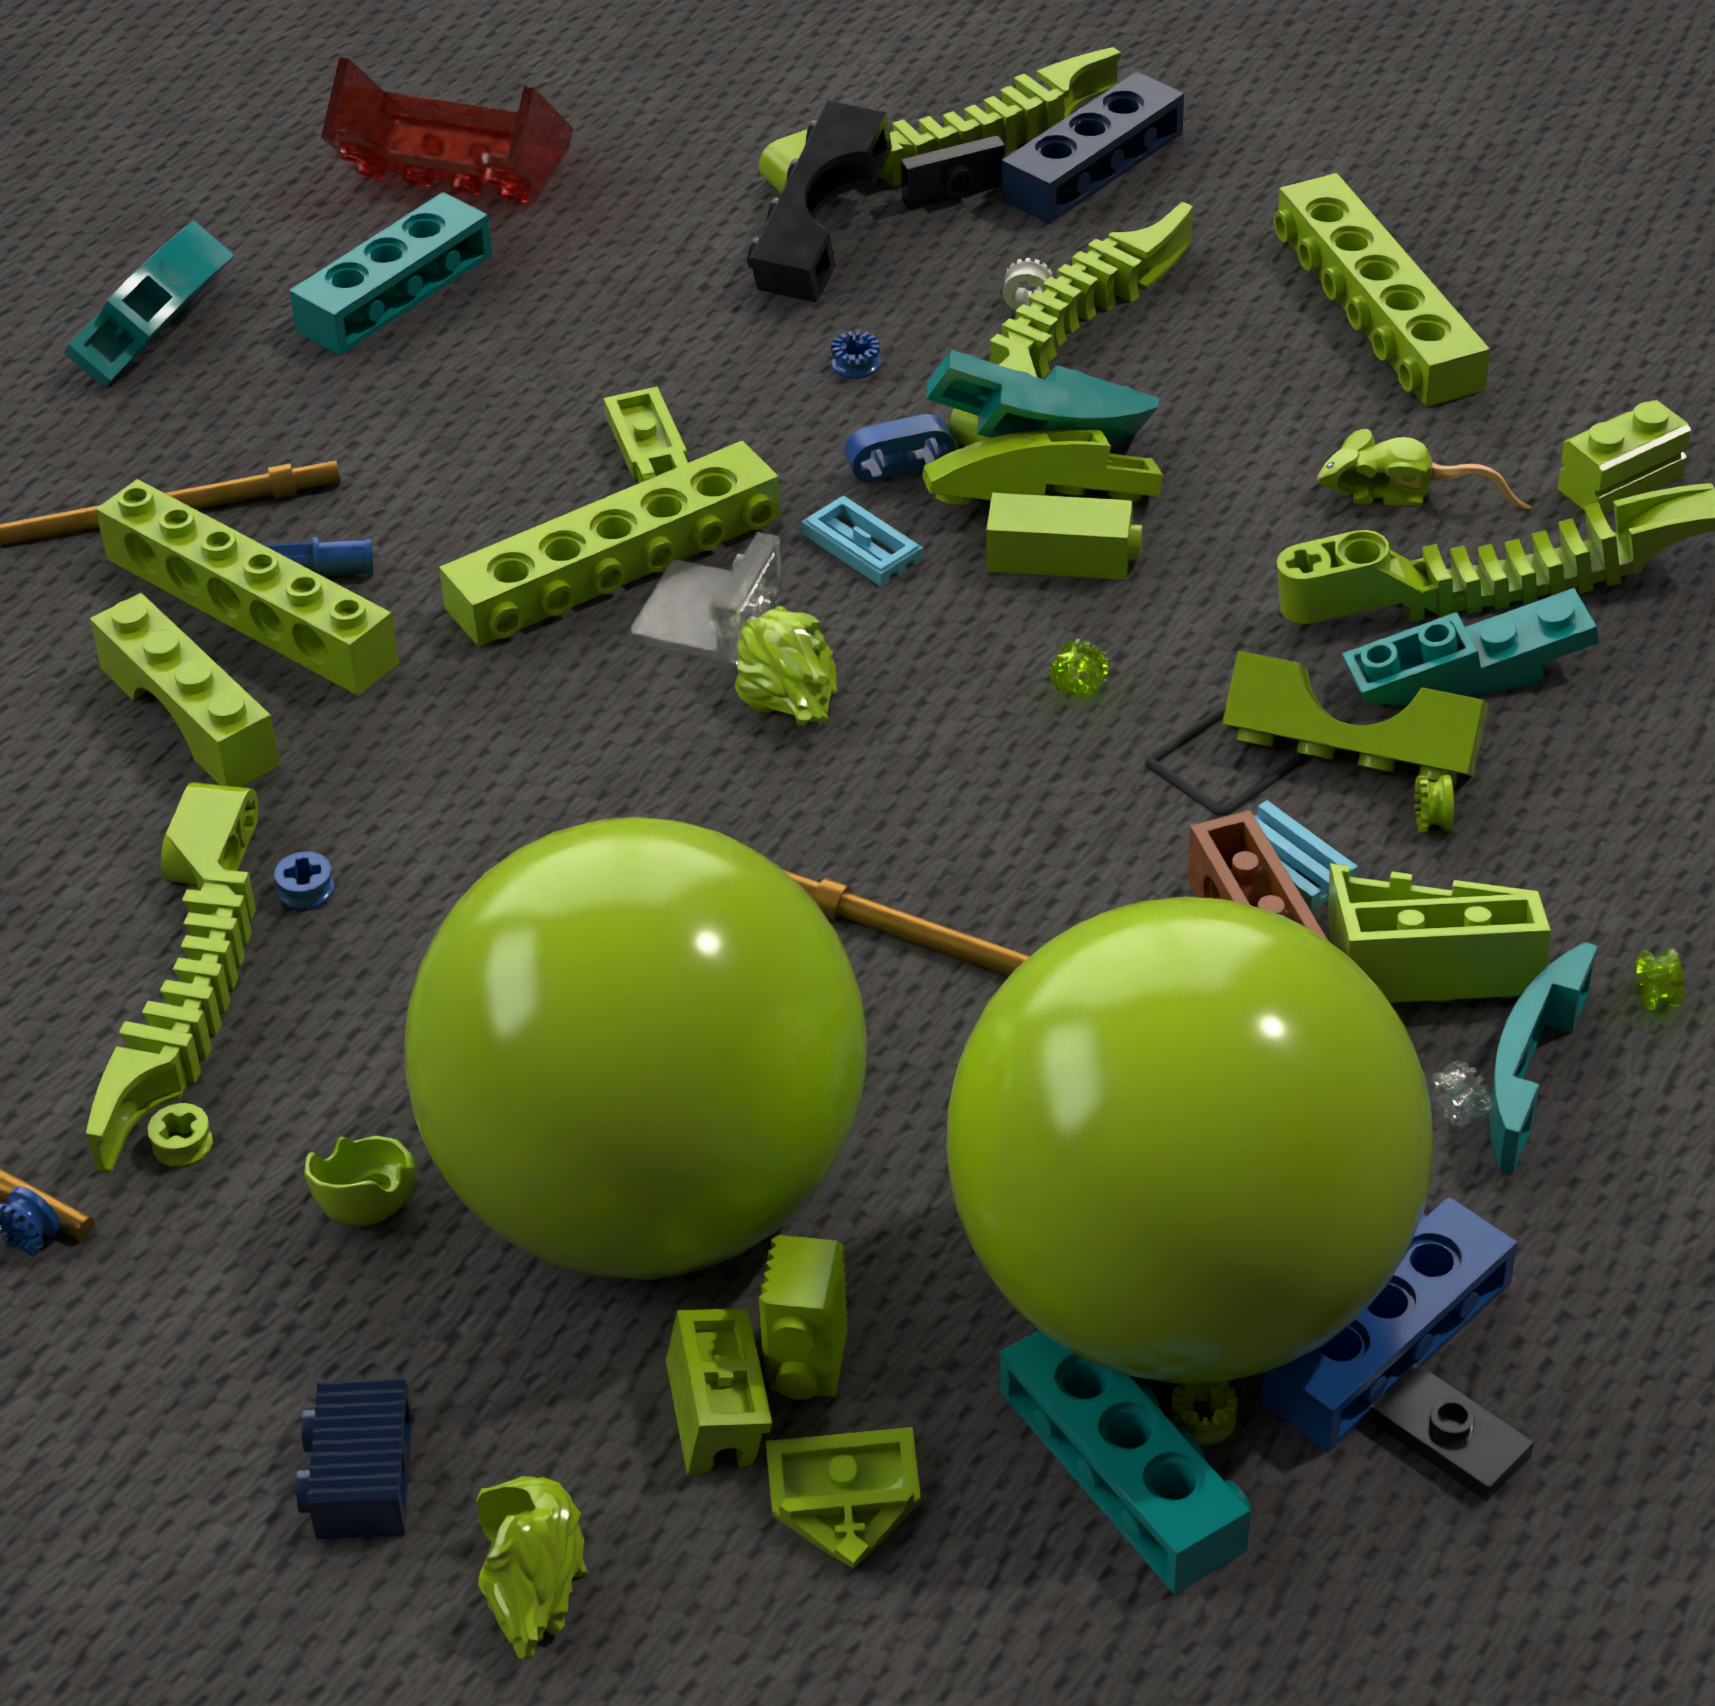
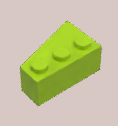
(1436, 940)

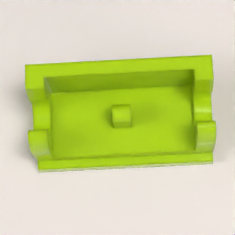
(716, 1386)

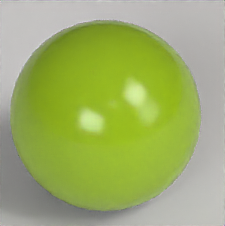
(635, 1048)
(1190, 1140)

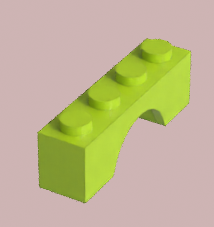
(218, 718)
(1433, 731)

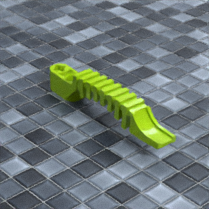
(1016, 120)
(1107, 269)
(1362, 574)
(160, 1059)

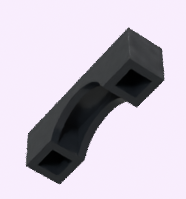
(840, 154)

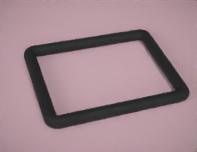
(1153, 764)

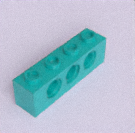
(391, 273)
(1089, 1420)

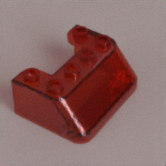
(444, 138)

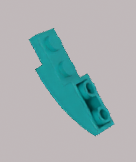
(148, 303)
(1019, 402)
(1474, 658)

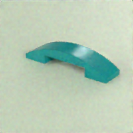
(1550, 1000)

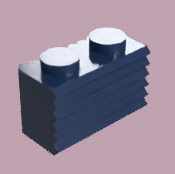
(357, 1459)

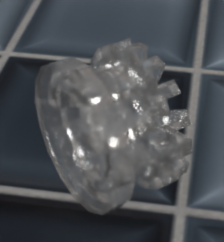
(1458, 1095)

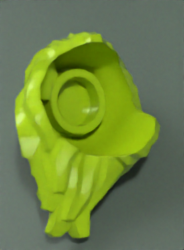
(786, 666)
(530, 1557)

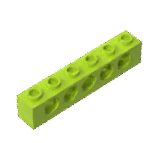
(1382, 290)
(610, 543)
(249, 586)

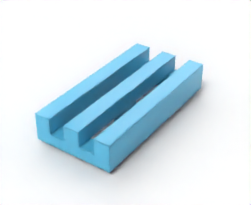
(855, 544)
(1301, 852)

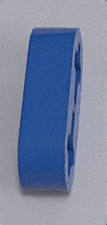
(897, 447)

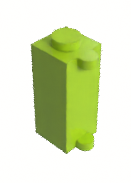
(1061, 536)

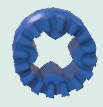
(863, 346)
(307, 895)
(27, 1220)

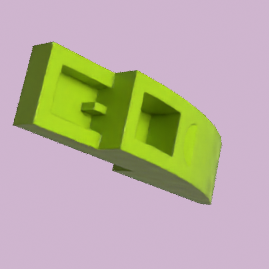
(1034, 458)

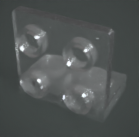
(705, 607)

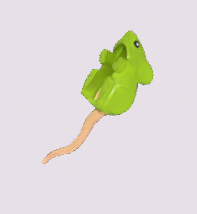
(1395, 471)

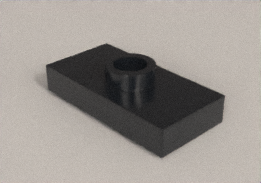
(952, 172)
(1451, 1431)

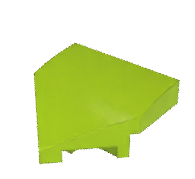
(844, 1488)

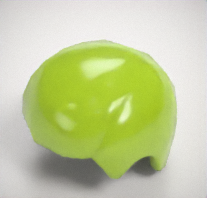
(362, 1180)

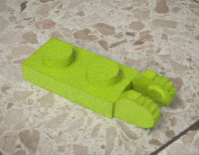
(645, 433)

